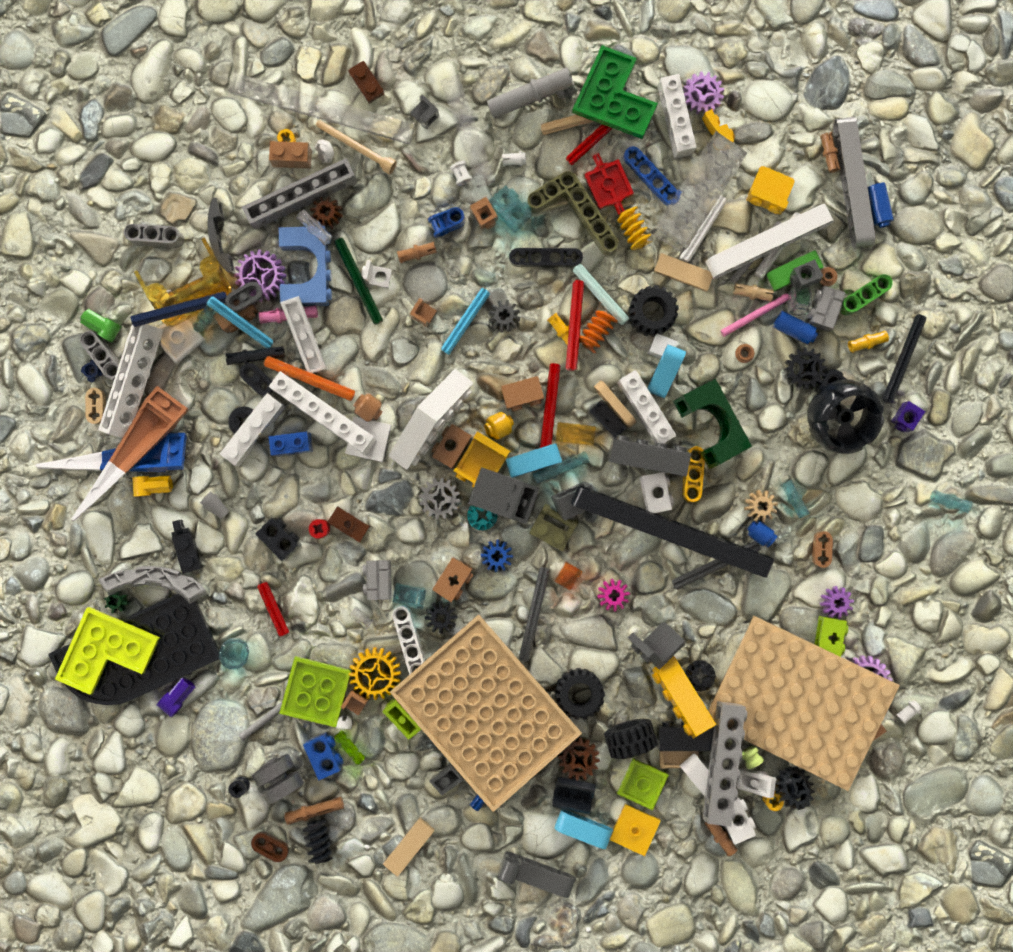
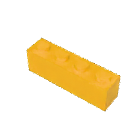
(684, 698)

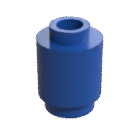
(761, 533)

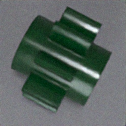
(122, 601)

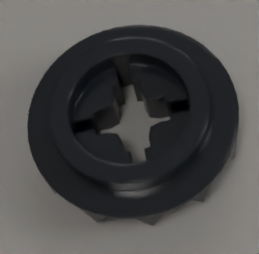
(234, 421)
(693, 670)

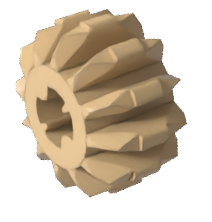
(768, 506)

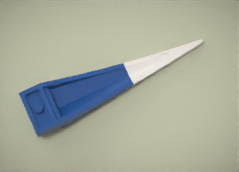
(166, 455)

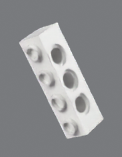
(676, 116)
(646, 408)

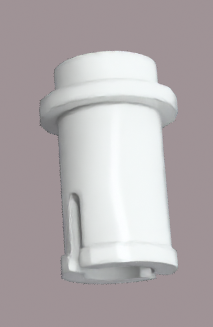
(515, 159)
(909, 711)

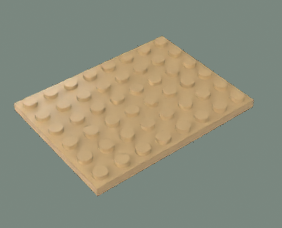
(805, 702)
(485, 712)

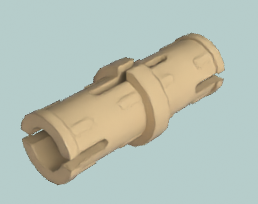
(753, 292)

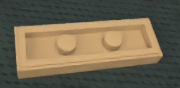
(683, 272)
(408, 846)

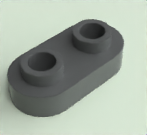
(244, 295)

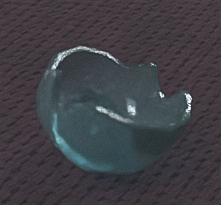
(234, 653)

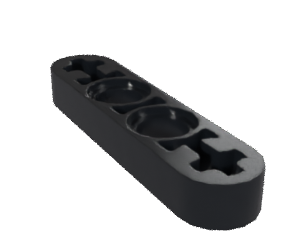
(545, 253)

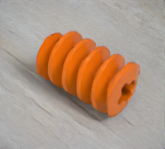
(594, 333)

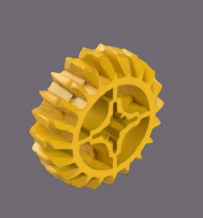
(367, 672)

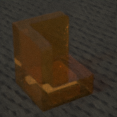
(567, 575)

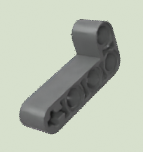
(536, 874)

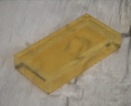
(575, 433)

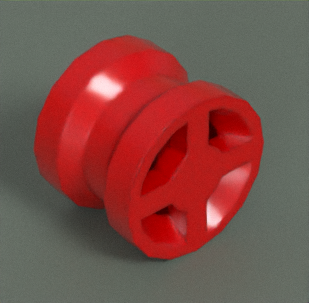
(322, 530)

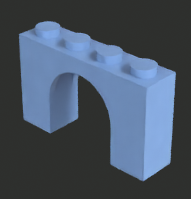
(317, 289)

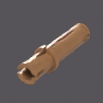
(318, 809)

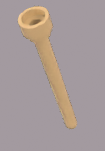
(387, 164)

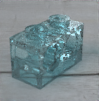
(506, 212)

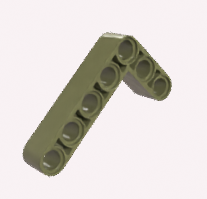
(578, 206)

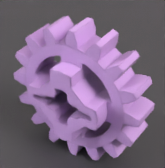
(711, 95)

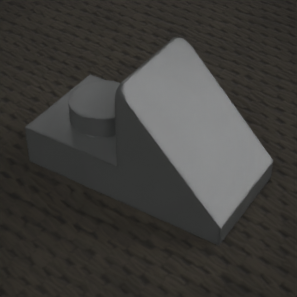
(446, 779)

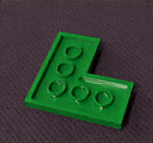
(604, 96)

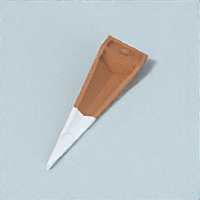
(151, 424)

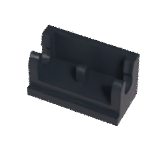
(607, 419)

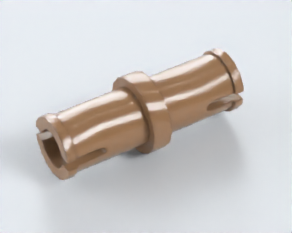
(830, 152)
(417, 252)
(722, 838)

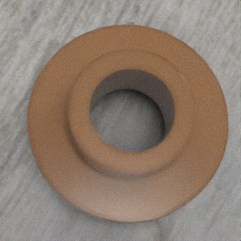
(825, 282)
(750, 353)

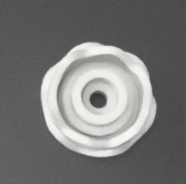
(325, 151)

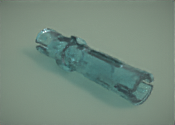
(557, 469)

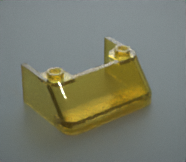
(210, 283)

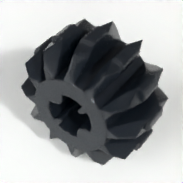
(441, 610)

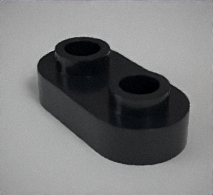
(257, 380)

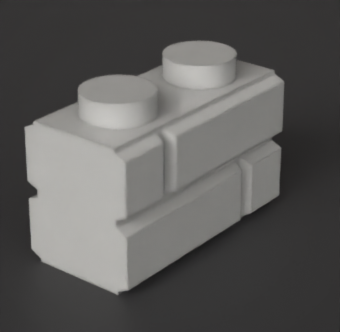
(826, 308)
(378, 580)

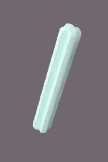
(597, 290)

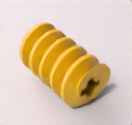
(634, 229)

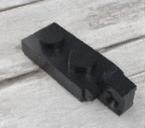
(185, 548)

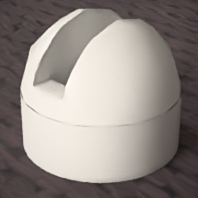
(344, 724)

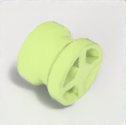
(751, 757)

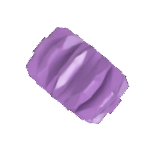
(839, 595)

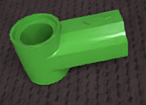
(103, 326)

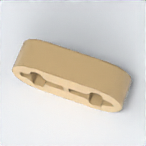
(93, 406)

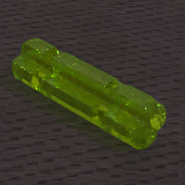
(349, 747)

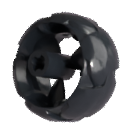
(827, 407)

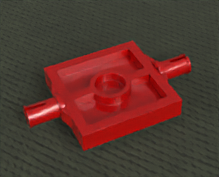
(608, 184)

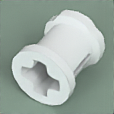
(464, 178)

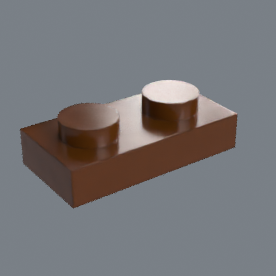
(366, 82)

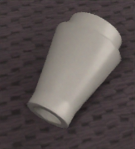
(214, 505)

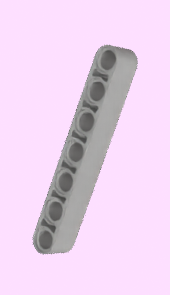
(854, 182)

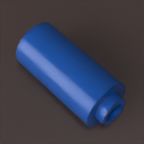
(880, 205)
(795, 327)

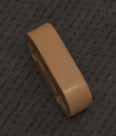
(827, 549)

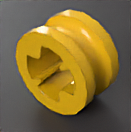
(285, 132)

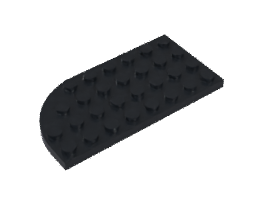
(182, 648)

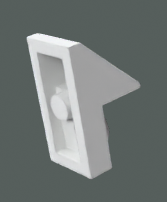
(756, 782)

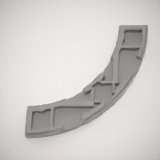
(154, 576)

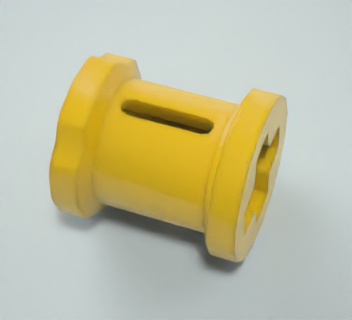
(775, 805)

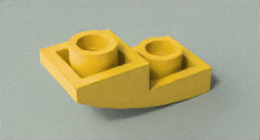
(712, 123)

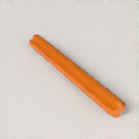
(309, 378)

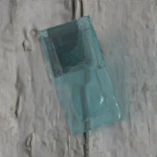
(409, 595)

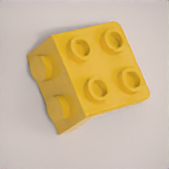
(770, 190)

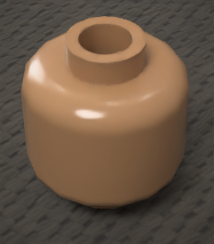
(368, 407)

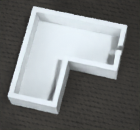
(430, 418)

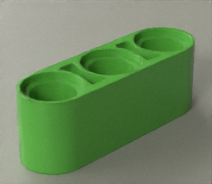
(780, 276)
(873, 291)

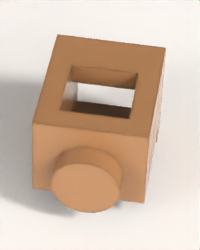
(484, 207)

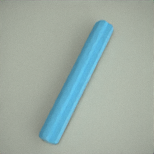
(465, 321)
(241, 323)

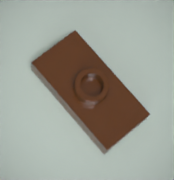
(348, 524)

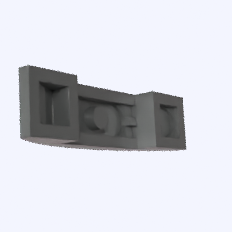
(214, 216)

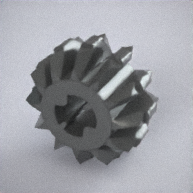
(509, 320)

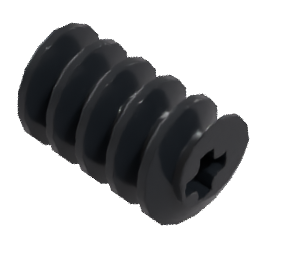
(318, 841)

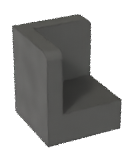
(425, 112)

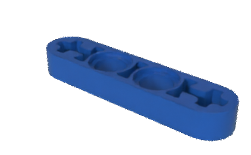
(649, 178)

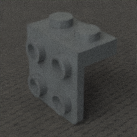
(658, 646)

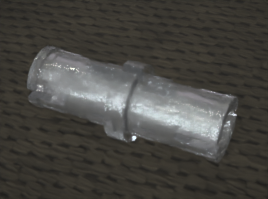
(314, 227)

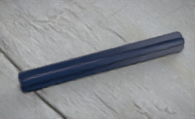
(174, 310)

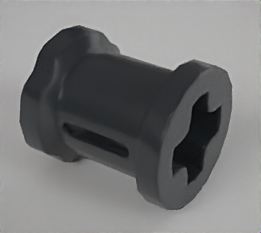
(234, 790)

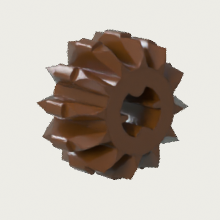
(332, 207)

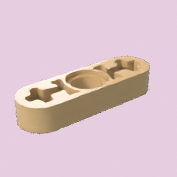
(615, 404)

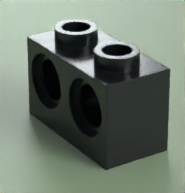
(275, 543)

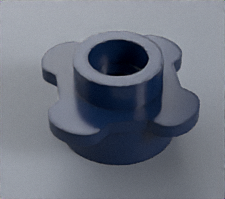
(86, 370)

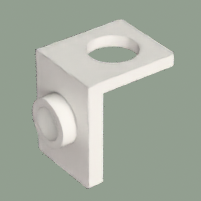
(370, 271)

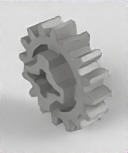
(431, 497)

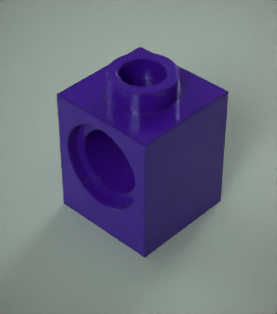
(915, 414)

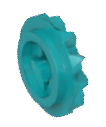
(482, 524)

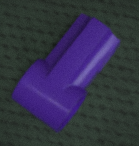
(173, 700)

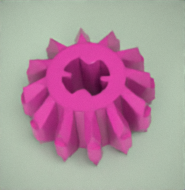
(618, 599)

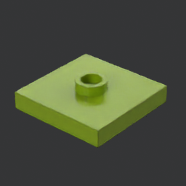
(642, 784)

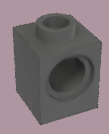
(811, 269)

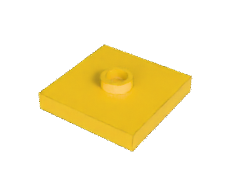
(635, 829)

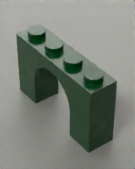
(732, 436)

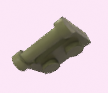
(550, 533)

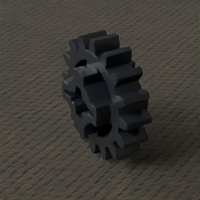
(799, 364)
(794, 788)

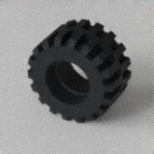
(659, 296)
(587, 708)
(630, 738)

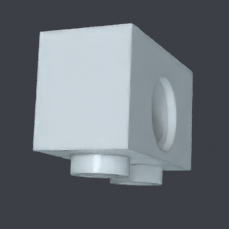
(648, 484)
(744, 828)

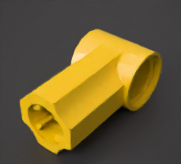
(150, 485)

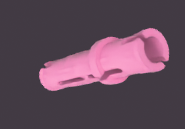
(279, 316)

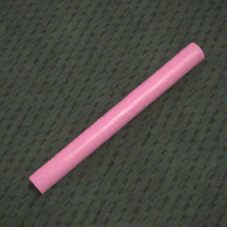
(754, 315)

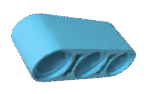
(666, 371)
(533, 460)
(583, 829)

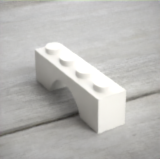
(244, 439)

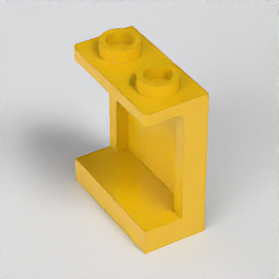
(480, 453)

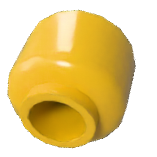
(498, 425)

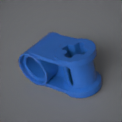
(445, 222)

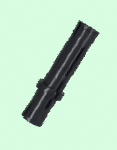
(254, 355)

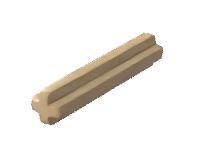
(563, 123)

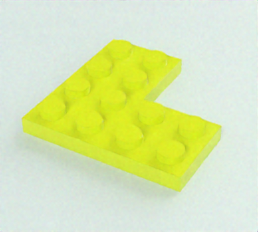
(100, 640)

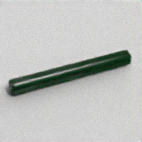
(358, 281)

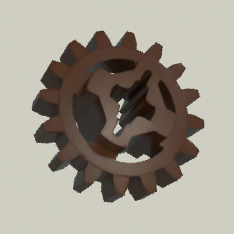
(573, 763)

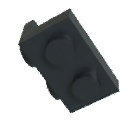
(573, 795)

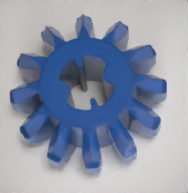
(492, 551)

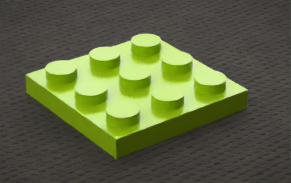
(315, 691)

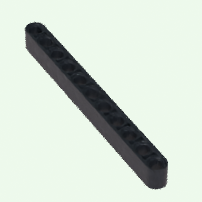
(672, 531)

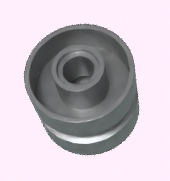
(275, 774)

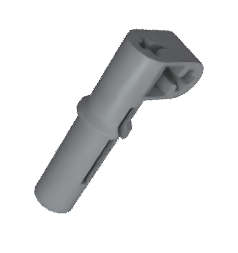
(555, 83)

